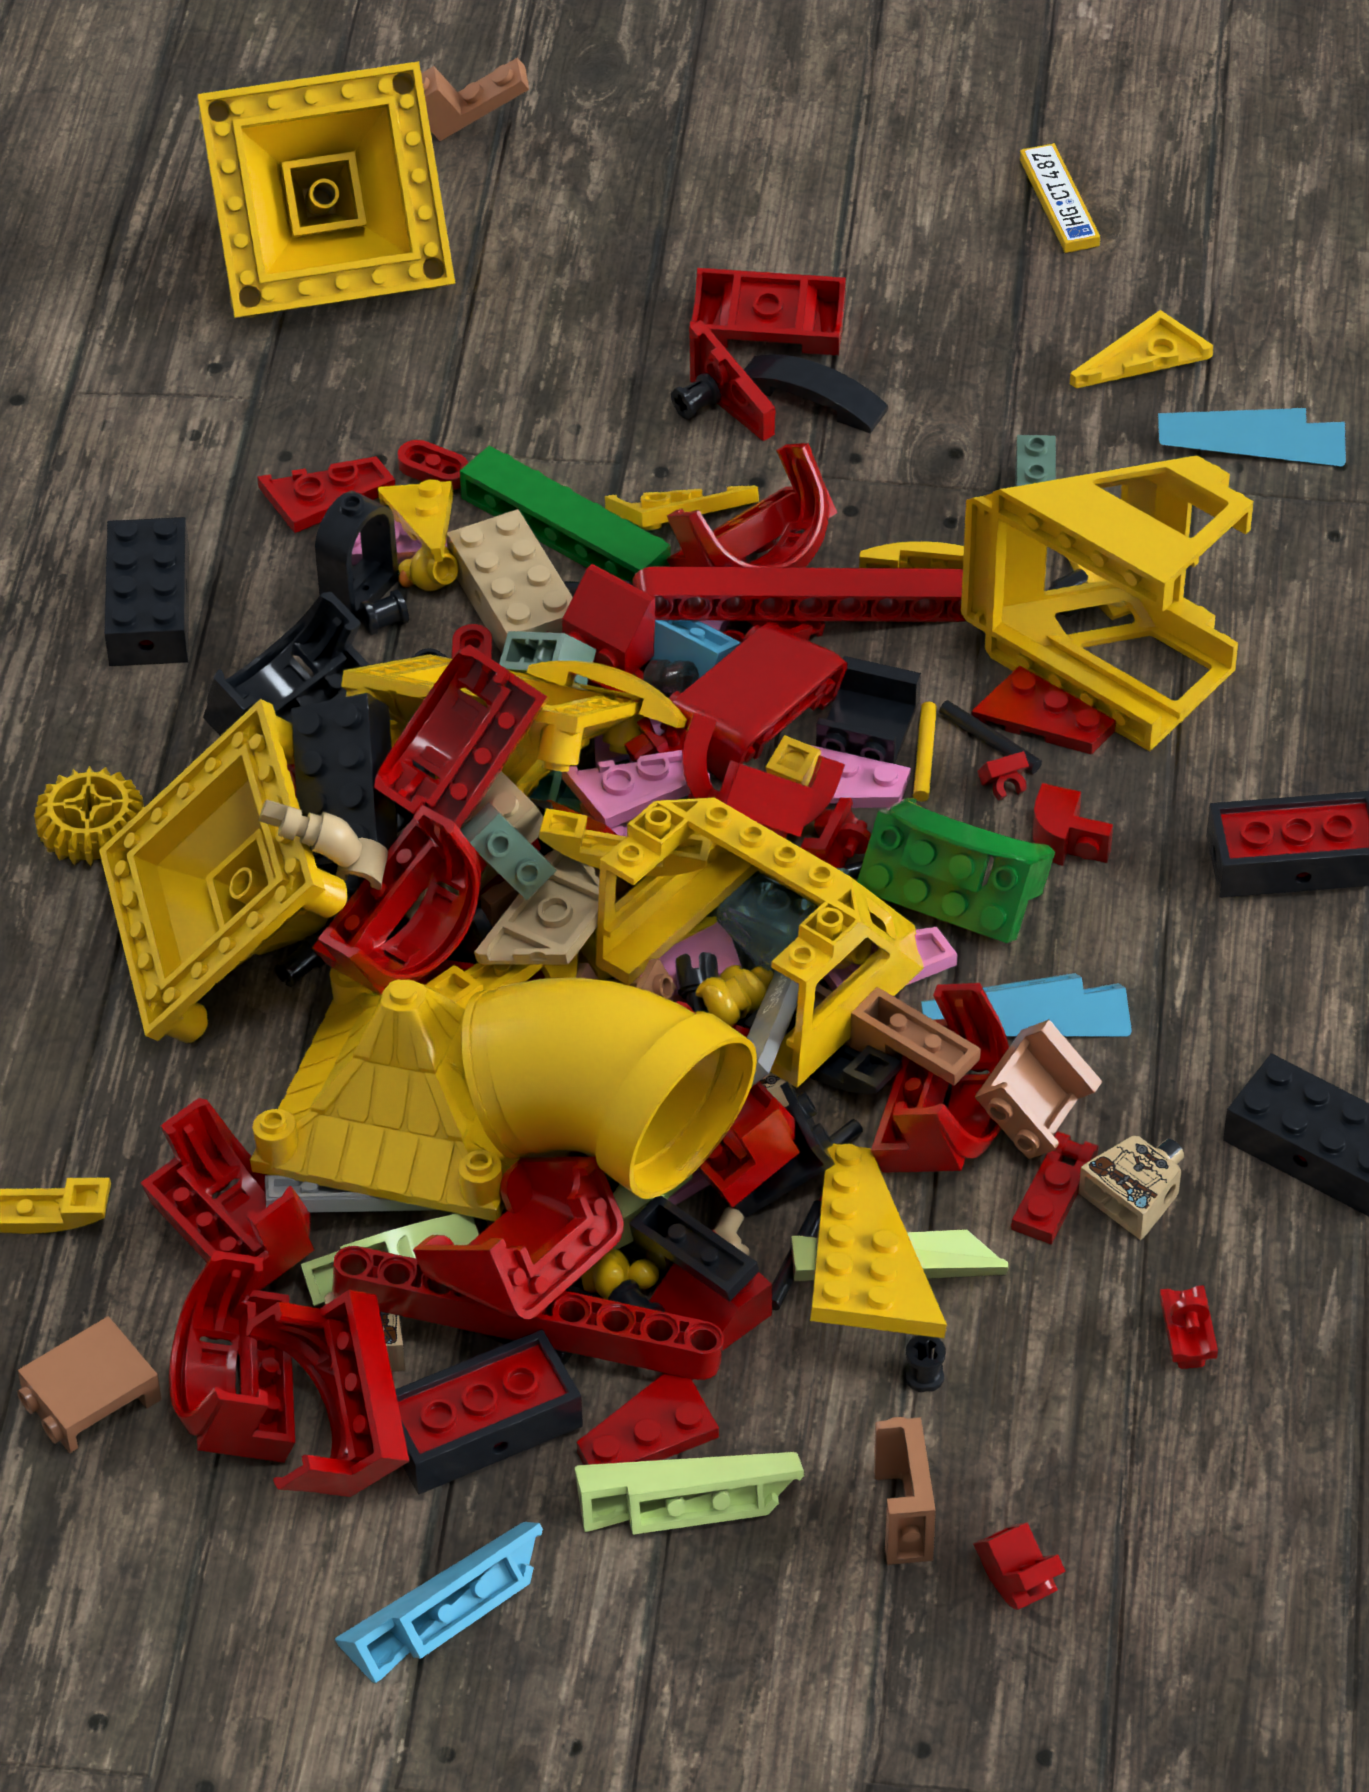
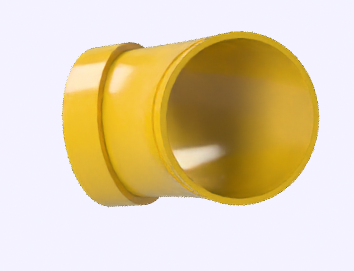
(604, 1077)

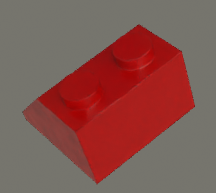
(612, 620)
(689, 1297)

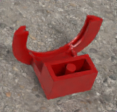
(761, 796)

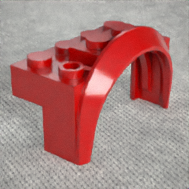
(784, 513)
(460, 737)
(422, 855)
(916, 1126)
(753, 1146)
(236, 1220)
(350, 1366)
(204, 1373)

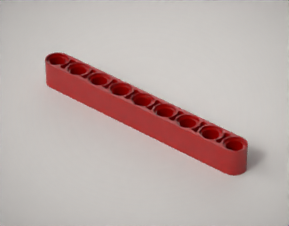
(803, 593)
(570, 1322)

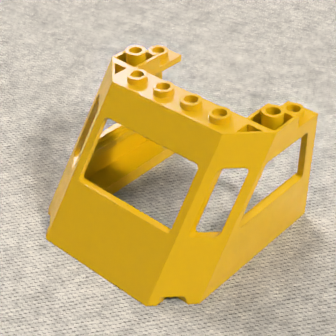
(1140, 552)
(668, 907)

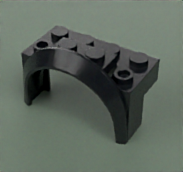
(321, 641)

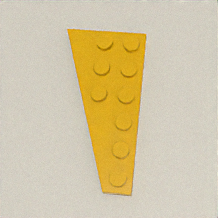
(864, 1255)

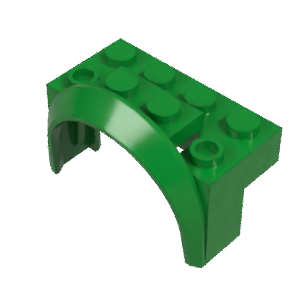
(941, 865)

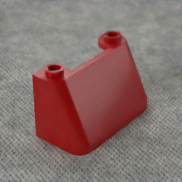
(759, 692)
(553, 1232)

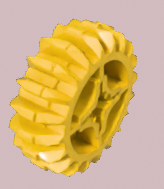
(85, 813)

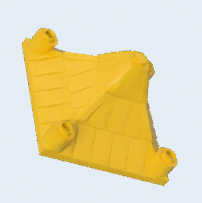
(326, 189)
(553, 740)
(207, 881)
(385, 1106)

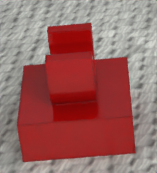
(1005, 770)

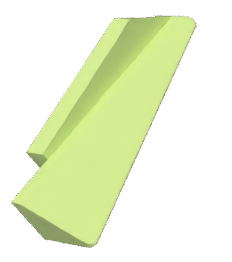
(939, 1252)
(683, 1491)

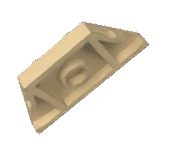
(550, 923)

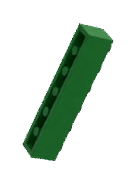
(561, 516)

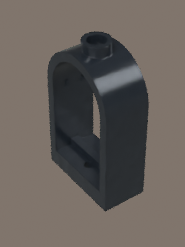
(334, 545)

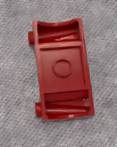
(772, 308)

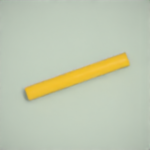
(924, 751)

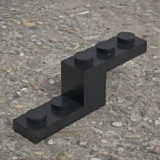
(672, 1236)

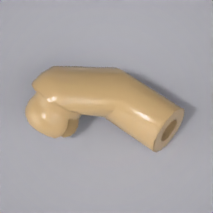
(728, 1226)

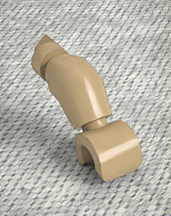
(331, 838)

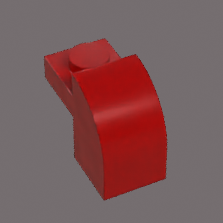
(1061, 827)
(1018, 1566)

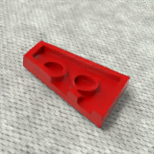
(738, 391)
(307, 497)
(1044, 709)
(652, 1425)

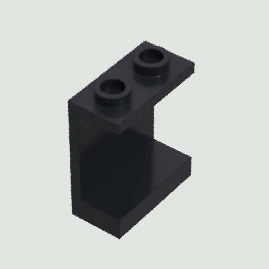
(871, 711)
(812, 1160)

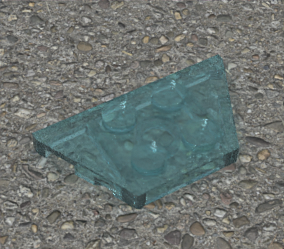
(764, 917)

